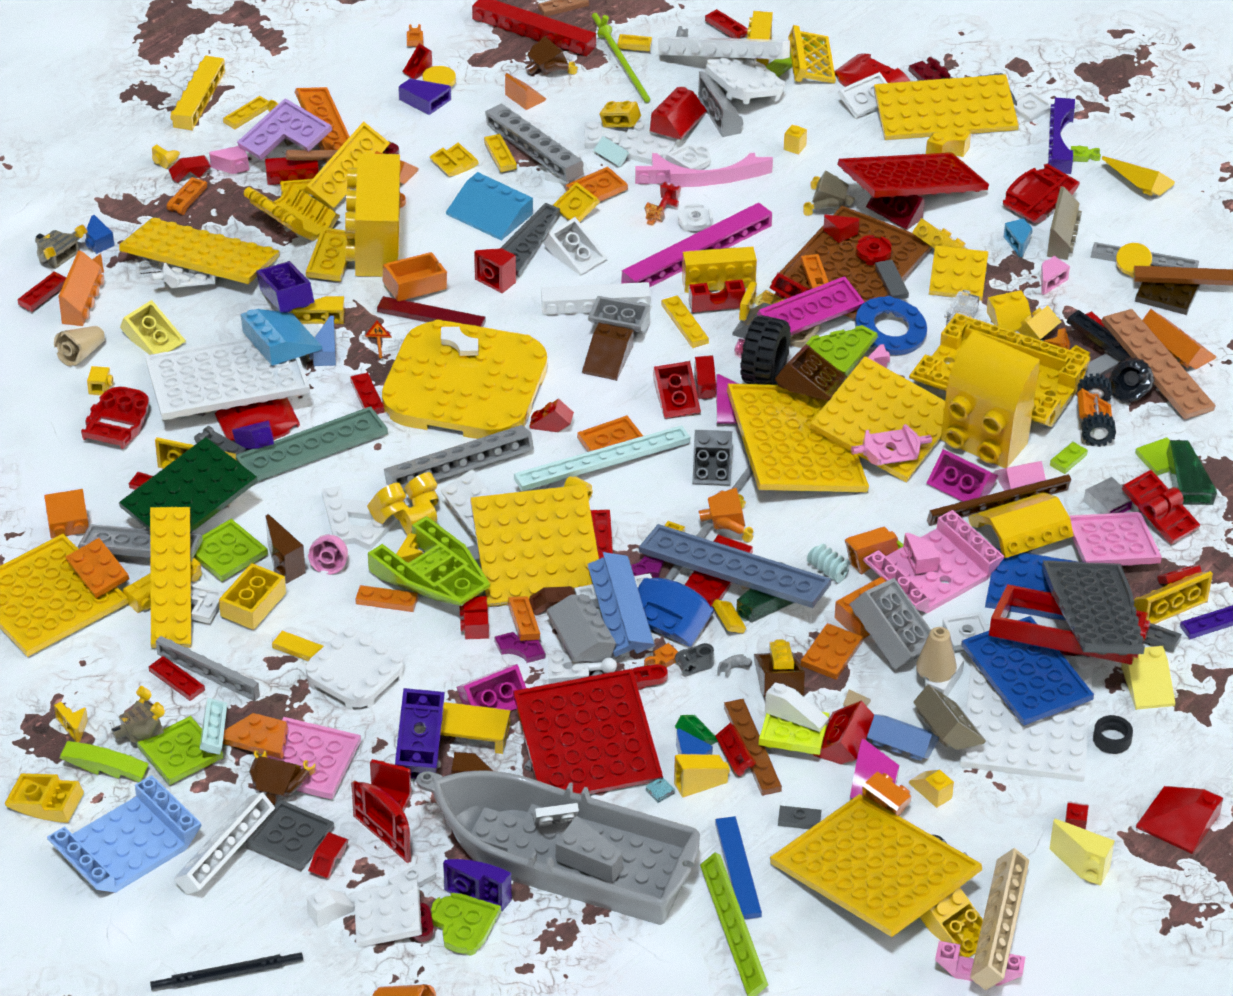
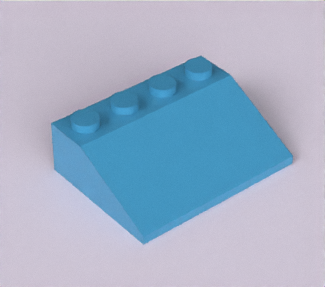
(490, 206)
(278, 335)

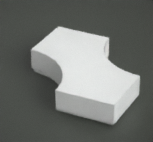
(463, 344)

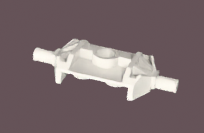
(183, 277)

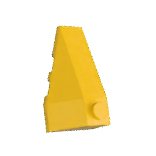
(1144, 178)

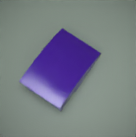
(478, 881)

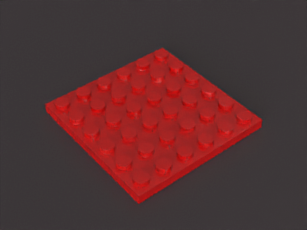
(588, 733)

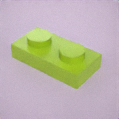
(1068, 457)

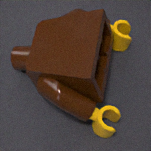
(548, 58)
(278, 776)

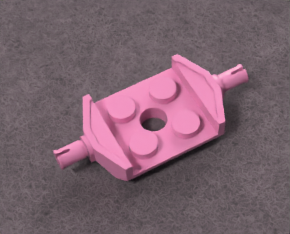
(904, 442)

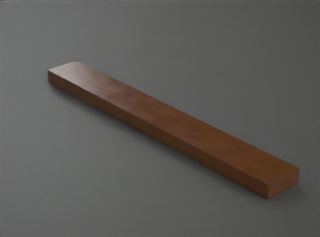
(997, 499)

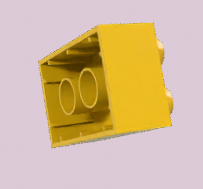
(373, 213)

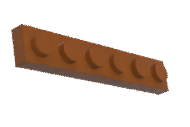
(763, 769)

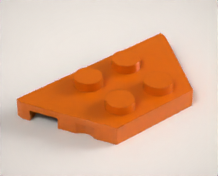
(258, 734)

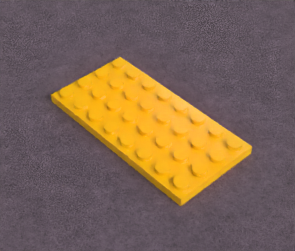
(938, 105)
(199, 250)

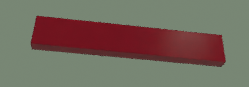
(426, 312)

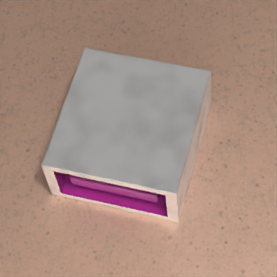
(1108, 498)

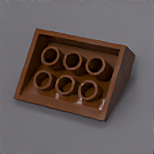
(810, 375)

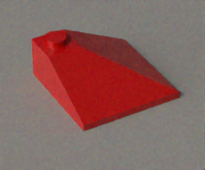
(1181, 816)

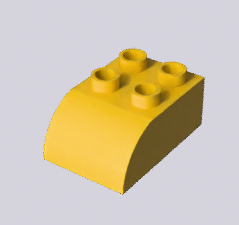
(990, 400)

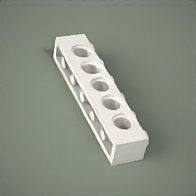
(224, 843)

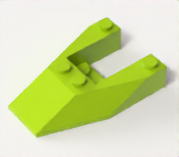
(441, 573)

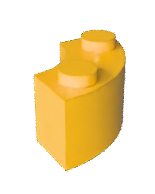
(951, 140)

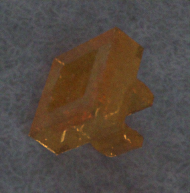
(654, 213)

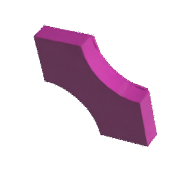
(648, 565)
(528, 650)

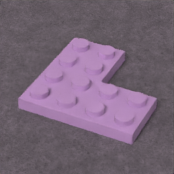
(283, 122)

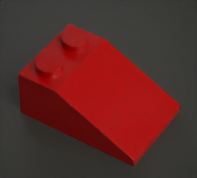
(676, 389)

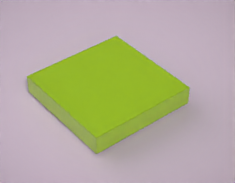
(1155, 455)

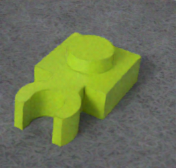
(1083, 154)

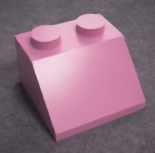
(1020, 475)

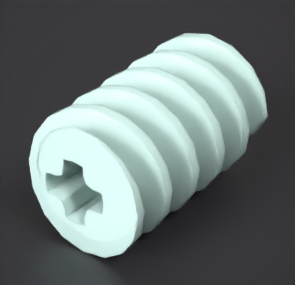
(829, 562)

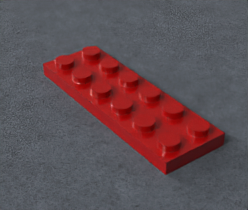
(712, 587)

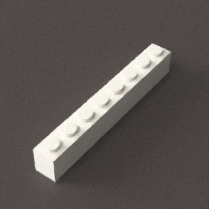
(724, 47)

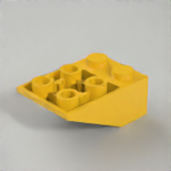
(955, 922)

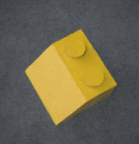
(1008, 310)

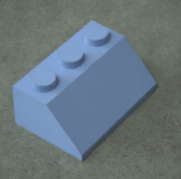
(902, 737)

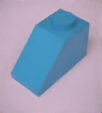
(1018, 235)

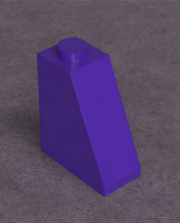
(424, 95)

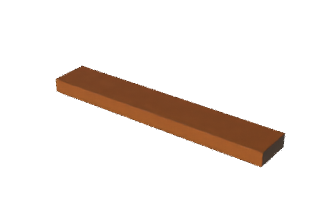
(1183, 275)

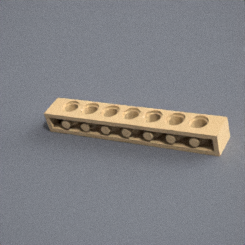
(999, 919)

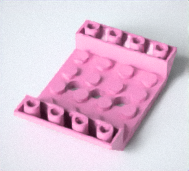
(964, 563)

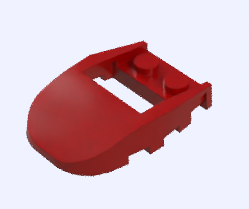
(118, 405)

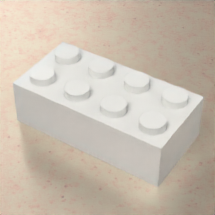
(458, 497)

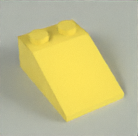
(151, 330)
(1150, 679)
(1082, 851)

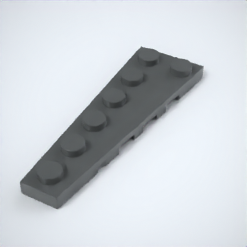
(530, 235)

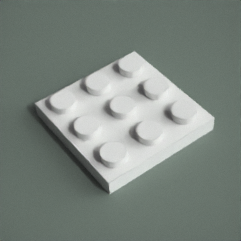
(642, 143)
(387, 913)

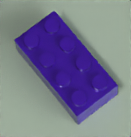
(285, 286)

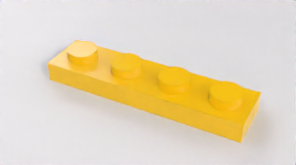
(685, 321)

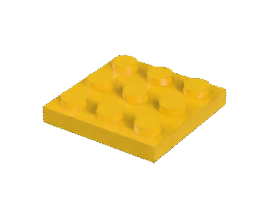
(958, 271)

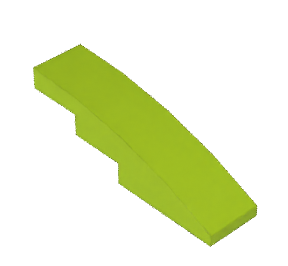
(103, 759)

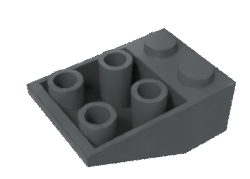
(712, 457)

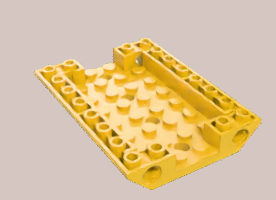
(1057, 374)

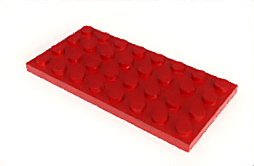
(912, 174)

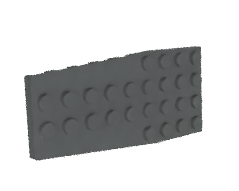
(1096, 605)

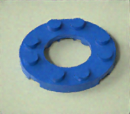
(894, 344)

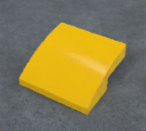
(454, 160)

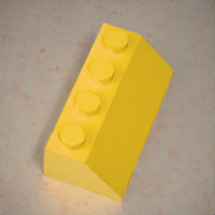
(170, 450)
(1175, 597)

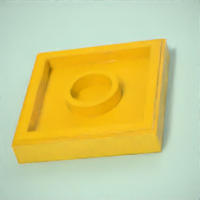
(576, 202)

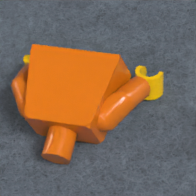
(726, 513)

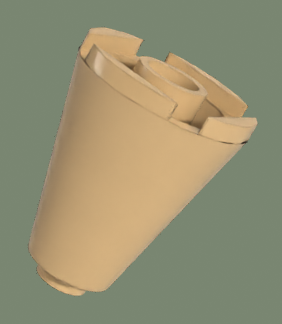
(77, 343)
(937, 656)

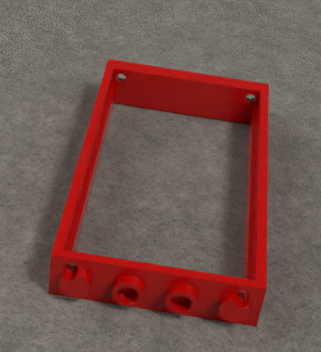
(1043, 635)

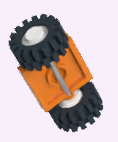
(1095, 410)

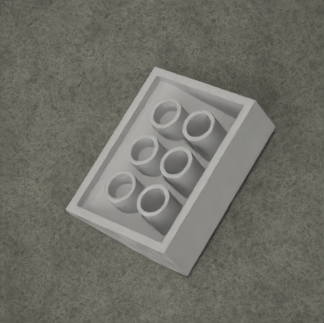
(892, 622)

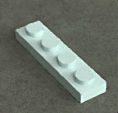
(213, 726)

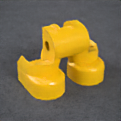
(390, 501)

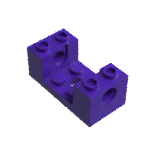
(421, 750)

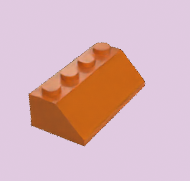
(80, 290)
(1177, 341)

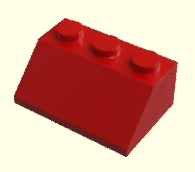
(845, 732)

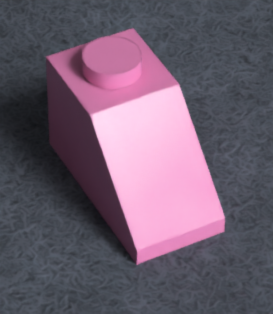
(229, 160)
(1053, 274)
(921, 553)

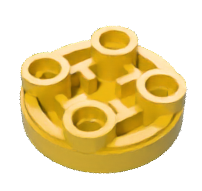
(440, 75)
(1131, 255)

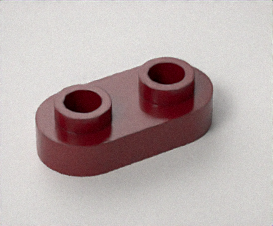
(426, 924)

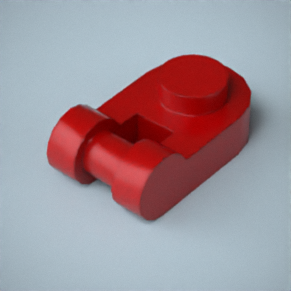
(652, 674)

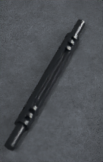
(226, 971)

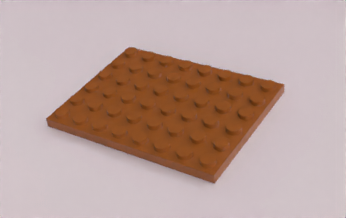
(841, 258)

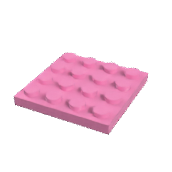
(1114, 539)
(326, 747)

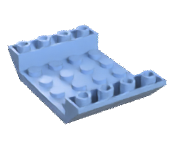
(129, 838)

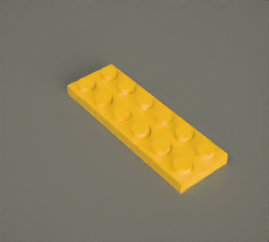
(331, 181)

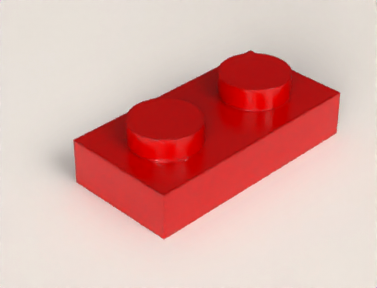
(1179, 574)

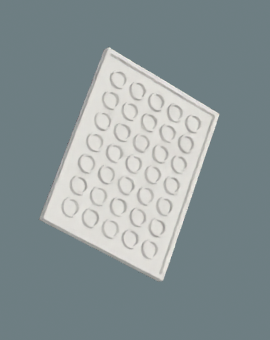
(220, 378)
(1042, 748)

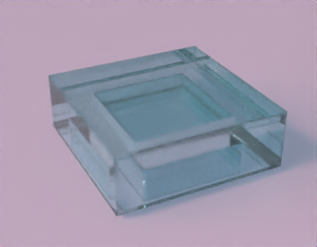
(660, 790)

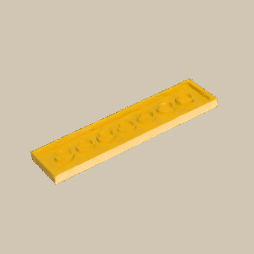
(170, 574)

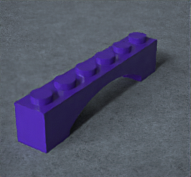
(1060, 115)

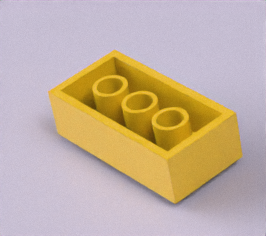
(718, 266)

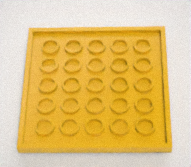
(881, 402)
(534, 541)
(47, 599)

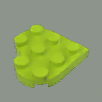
(464, 921)

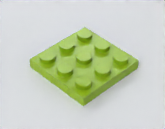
(229, 550)
(178, 751)

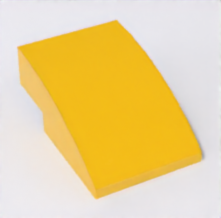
(45, 797)

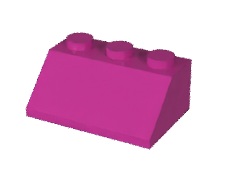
(961, 477)
(493, 689)

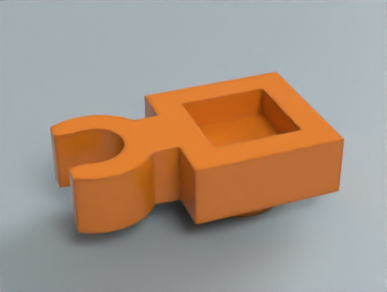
(414, 36)
(663, 656)

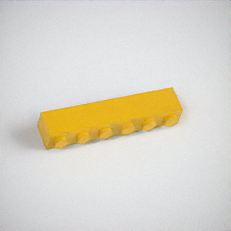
(198, 93)

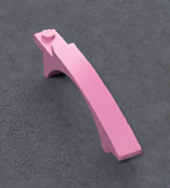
(664, 171)

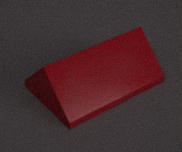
(899, 209)

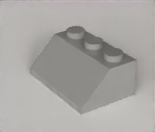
(620, 313)

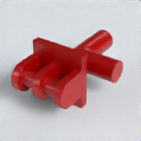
(669, 195)

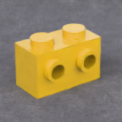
(620, 114)
(1040, 324)

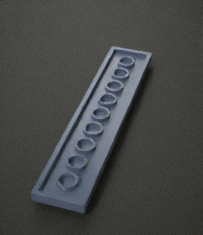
(735, 565)

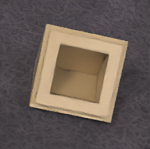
(853, 697)

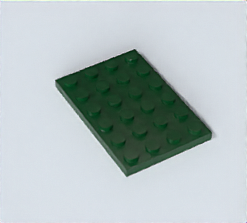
(198, 479)

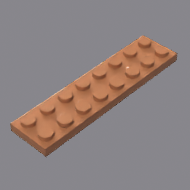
(1168, 373)

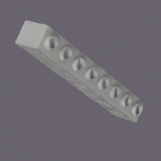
(534, 142)
(463, 456)

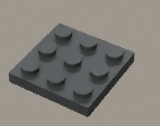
(290, 834)

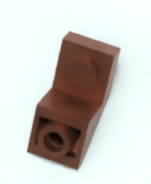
(548, 597)

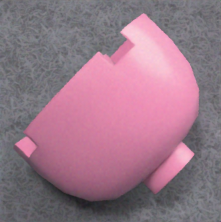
(328, 554)

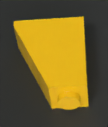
(699, 773)

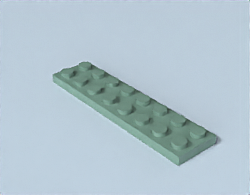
(313, 443)

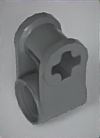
(696, 659)

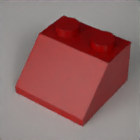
(495, 268)

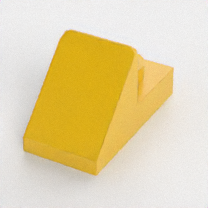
(409, 548)
(71, 721)

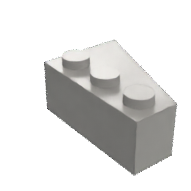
(589, 851)

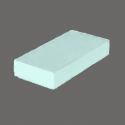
(611, 151)

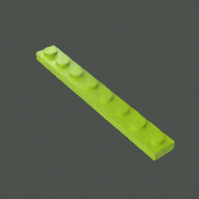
(734, 925)

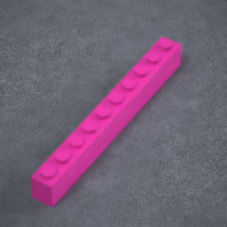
(720, 235)

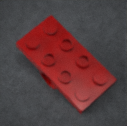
(1161, 506)

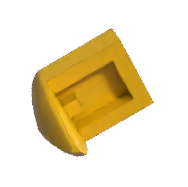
(163, 157)

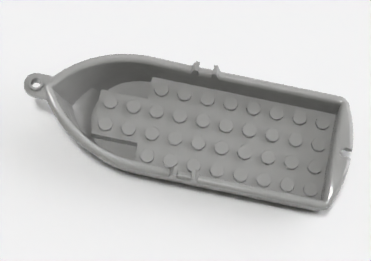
(496, 826)

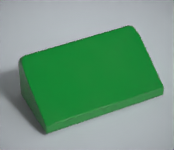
(695, 727)

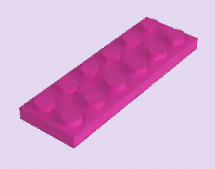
(816, 305)

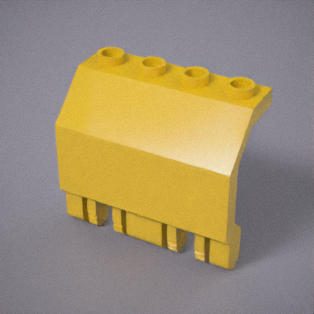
(295, 210)
(1026, 523)

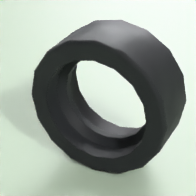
(1116, 723)

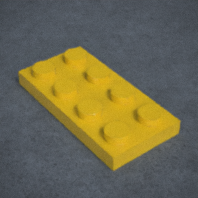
(328, 256)

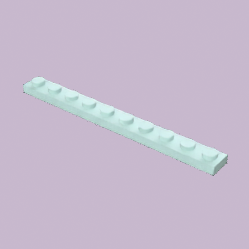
(601, 458)

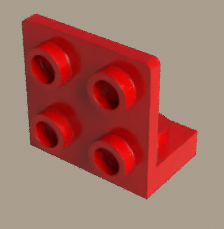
(393, 780)

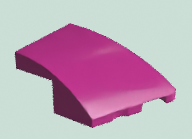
(725, 412)
(868, 763)

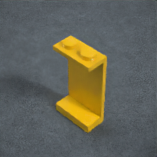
(476, 723)

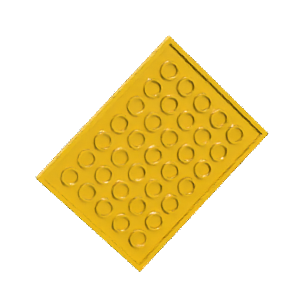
(785, 449)
(876, 864)

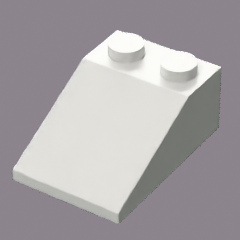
(574, 247)

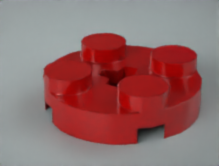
(880, 249)

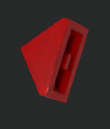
(418, 62)
(840, 227)

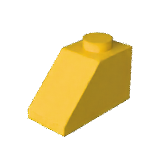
(934, 786)

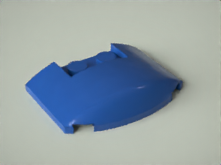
(674, 609)

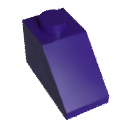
(254, 435)

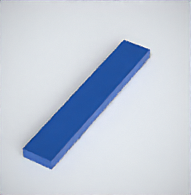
(738, 866)

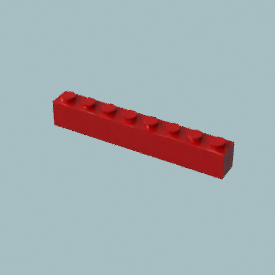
(534, 26)

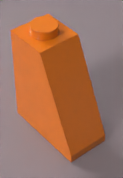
(867, 543)

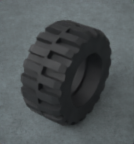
(765, 350)

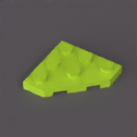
(844, 347)

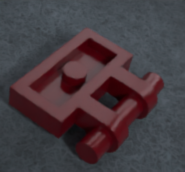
(925, 71)

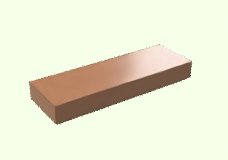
(559, 6)

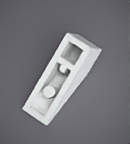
(793, 707)

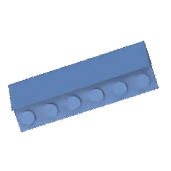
(621, 603)

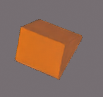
(522, 92)

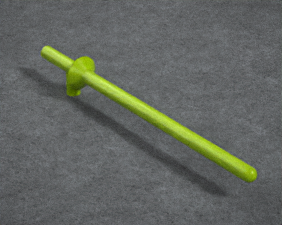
(605, 32)

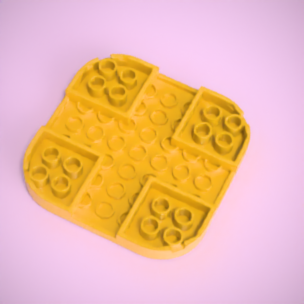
(464, 392)

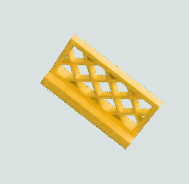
(799, 54)

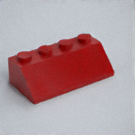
(677, 114)

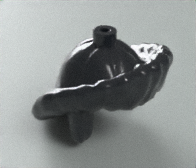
(1131, 379)

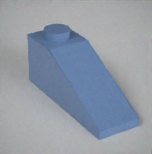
(326, 338)

